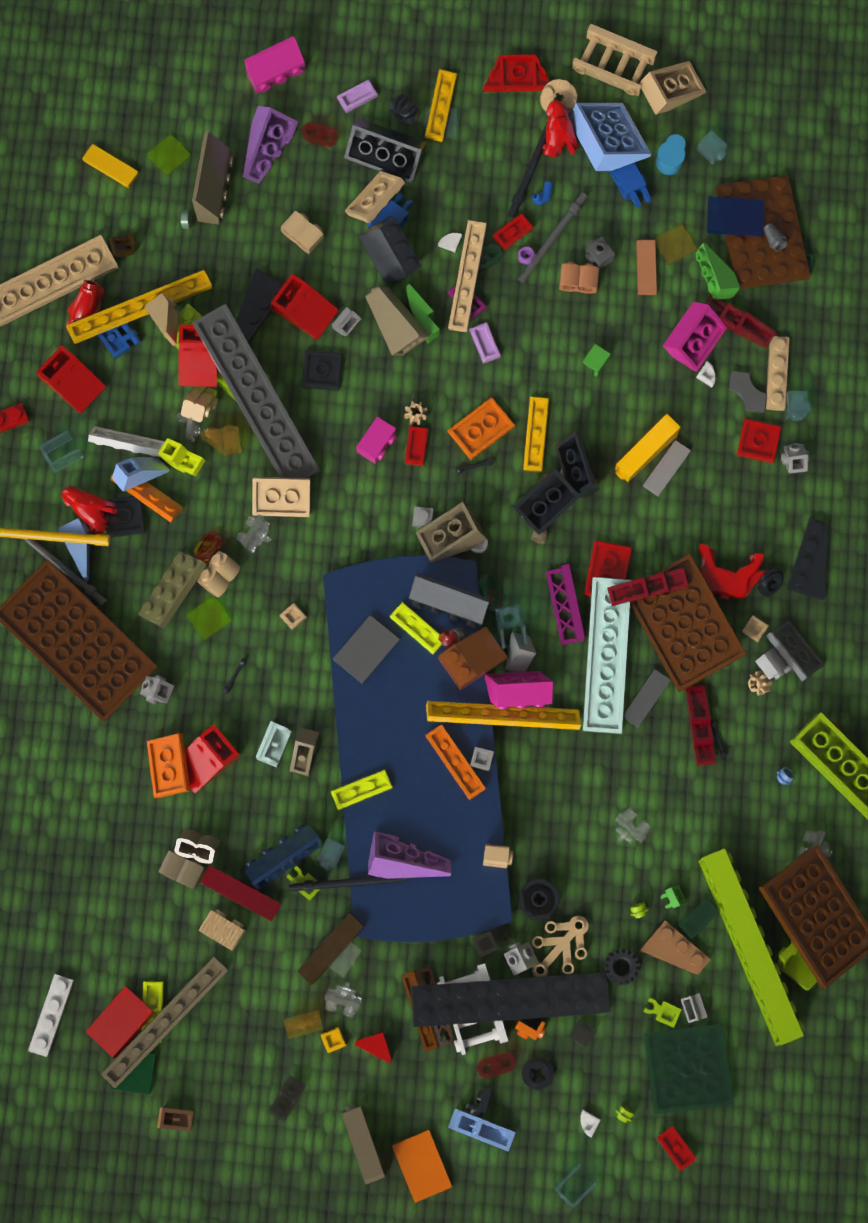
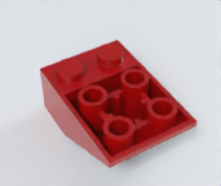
(303, 307)
(195, 362)
(70, 379)
(208, 758)

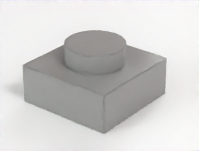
(422, 516)
(482, 759)

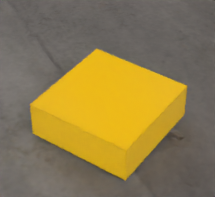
(333, 1040)

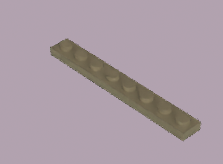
(164, 1022)

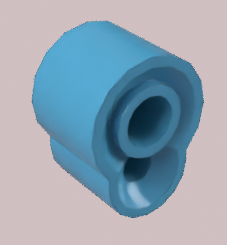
(671, 155)

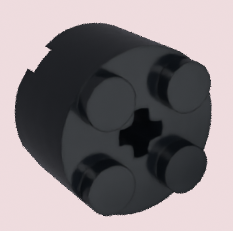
(544, 890)

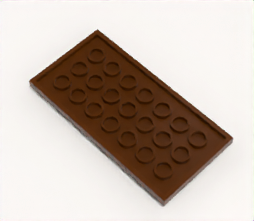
(75, 641)

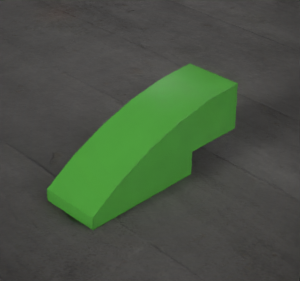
(422, 313)

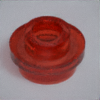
(447, 638)

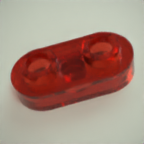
(320, 134)
(208, 546)
(496, 1066)

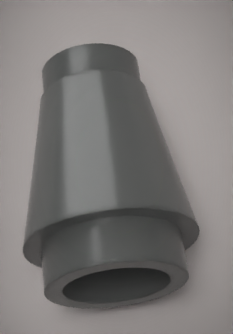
(775, 238)

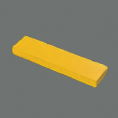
(440, 105)
(536, 434)

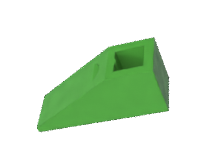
(719, 277)

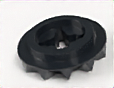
(767, 586)
(539, 1083)

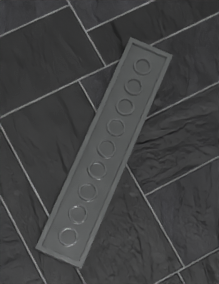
(255, 394)

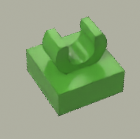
(675, 897)

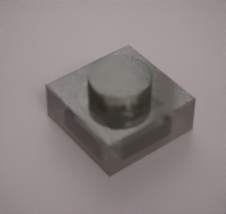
(582, 1033)

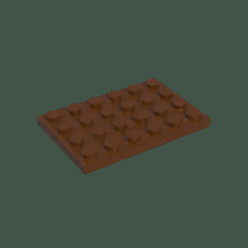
(751, 256)
(689, 628)
(818, 915)

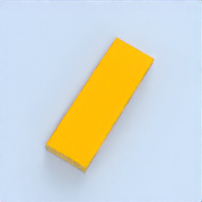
(110, 166)

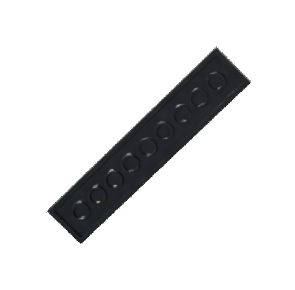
(509, 999)

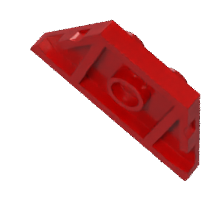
(516, 74)

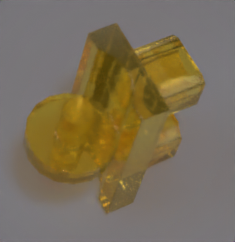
(303, 1024)

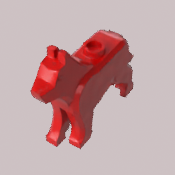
(726, 583)

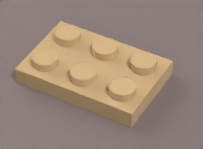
(374, 197)
(281, 496)

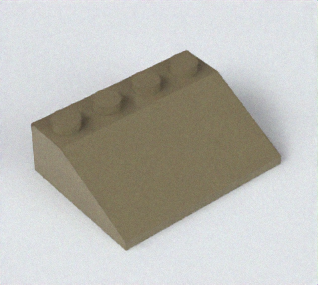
(212, 180)

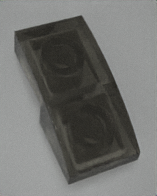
(286, 1099)

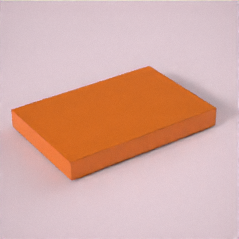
(481, 428)
(168, 765)
(421, 1166)

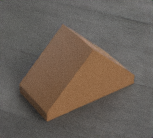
(175, 1119)

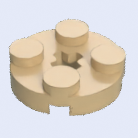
(563, 88)

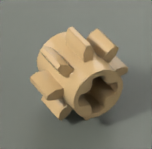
(412, 409)
(759, 683)

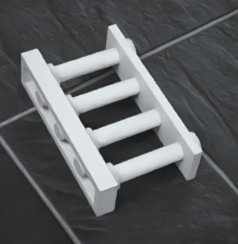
(497, 1033)

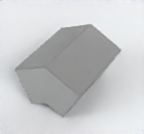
(346, 322)
(693, 1008)

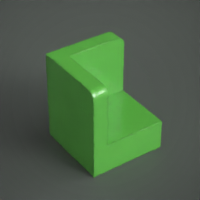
(597, 359)

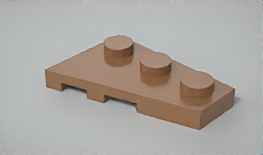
(675, 949)

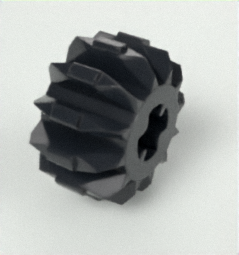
(404, 110)

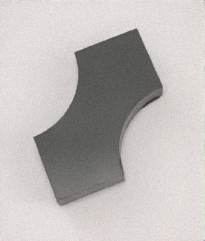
(742, 386)

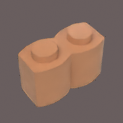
(579, 278)

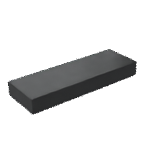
(646, 698)

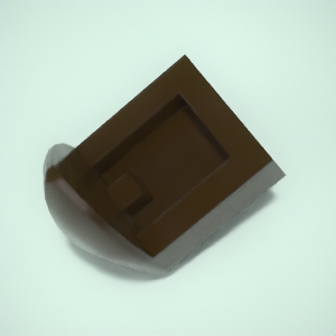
(123, 245)

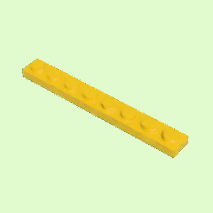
(135, 307)
(512, 716)

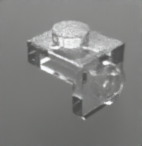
(192, 428)

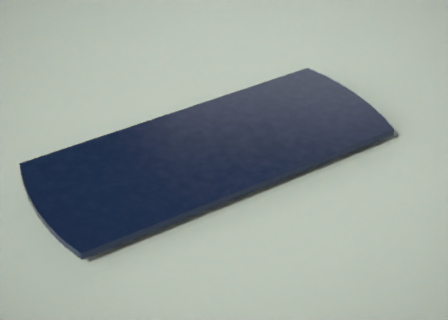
(385, 729)

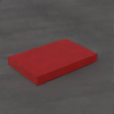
(607, 561)
(120, 1022)

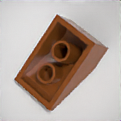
(472, 658)

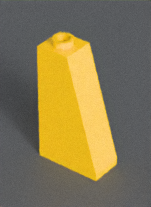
(647, 448)

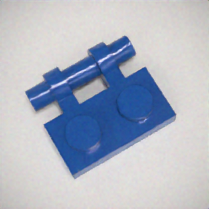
(116, 342)

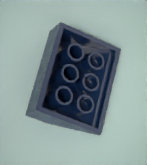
(283, 857)

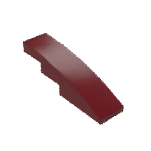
(742, 323)
(648, 587)
(700, 725)
(240, 893)

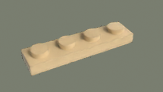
(777, 373)

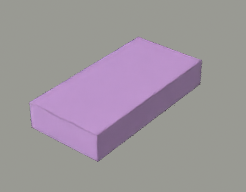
(357, 96)
(485, 342)

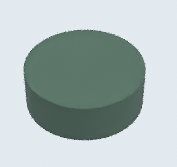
(186, 219)

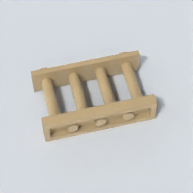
(621, 44)

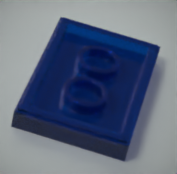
(735, 216)

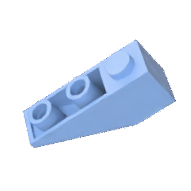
(137, 471)

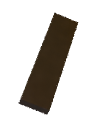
(331, 949)

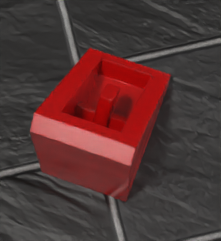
(376, 1046)

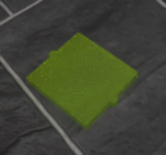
(168, 155)
(208, 618)

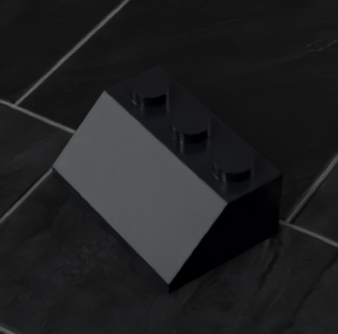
(390, 250)
(577, 464)
(545, 500)

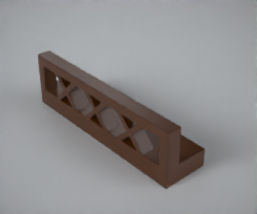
(429, 1035)

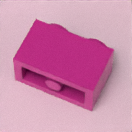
(376, 440)

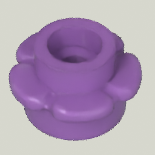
(526, 251)

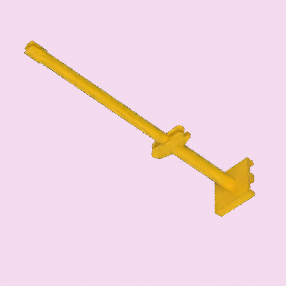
(98, 539)

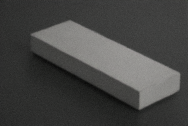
(666, 468)

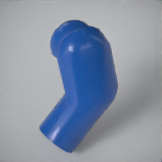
(543, 197)

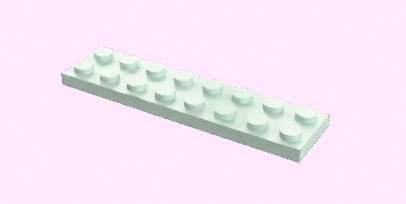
(606, 660)

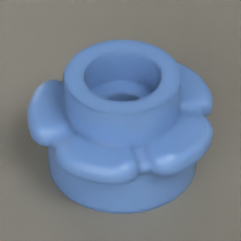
(785, 776)

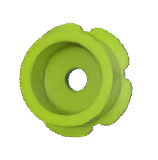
(638, 910)
(625, 1114)

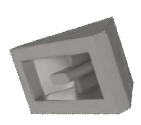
(519, 654)

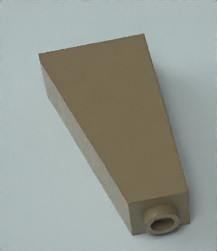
(395, 321)
(363, 1144)

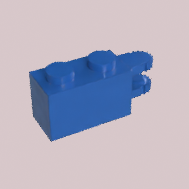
(631, 183)
(394, 210)

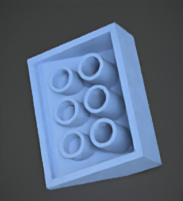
(608, 135)

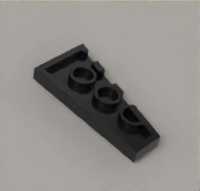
(257, 303)
(810, 565)

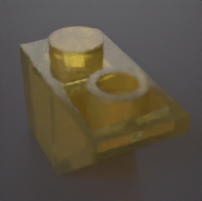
(223, 440)

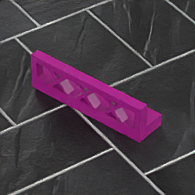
(572, 604)

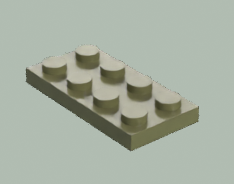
(172, 589)

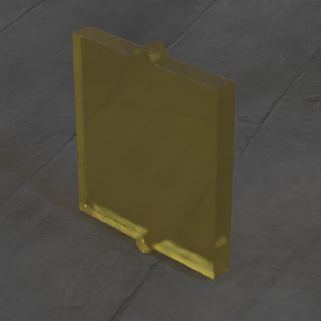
(675, 244)

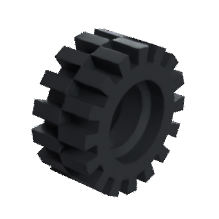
(626, 955)

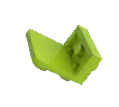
(795, 967)

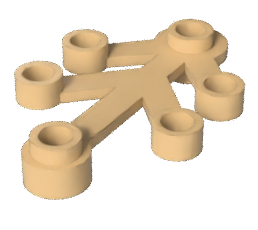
(562, 944)

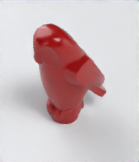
(558, 130)
(86, 302)
(89, 508)

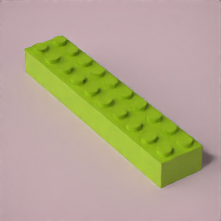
(751, 947)

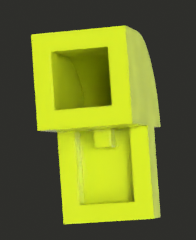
(180, 458)

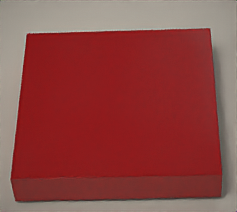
(758, 440)

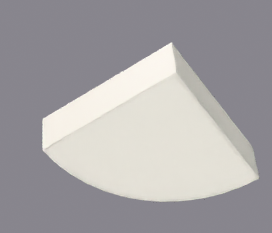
(450, 241)
(707, 374)
(589, 1123)

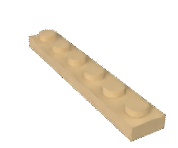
(467, 276)

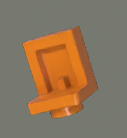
(525, 1031)

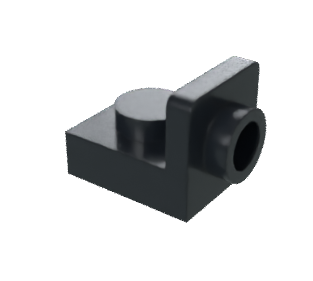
(483, 1099)

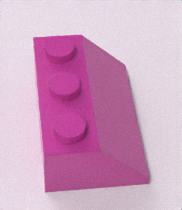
(275, 65)
(695, 336)
(519, 689)

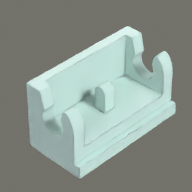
(273, 744)

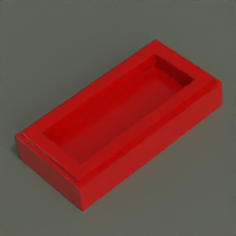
(416, 446)

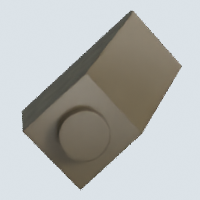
(304, 751)

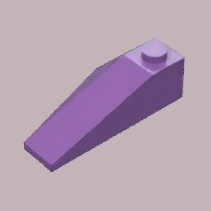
(267, 138)
(398, 860)

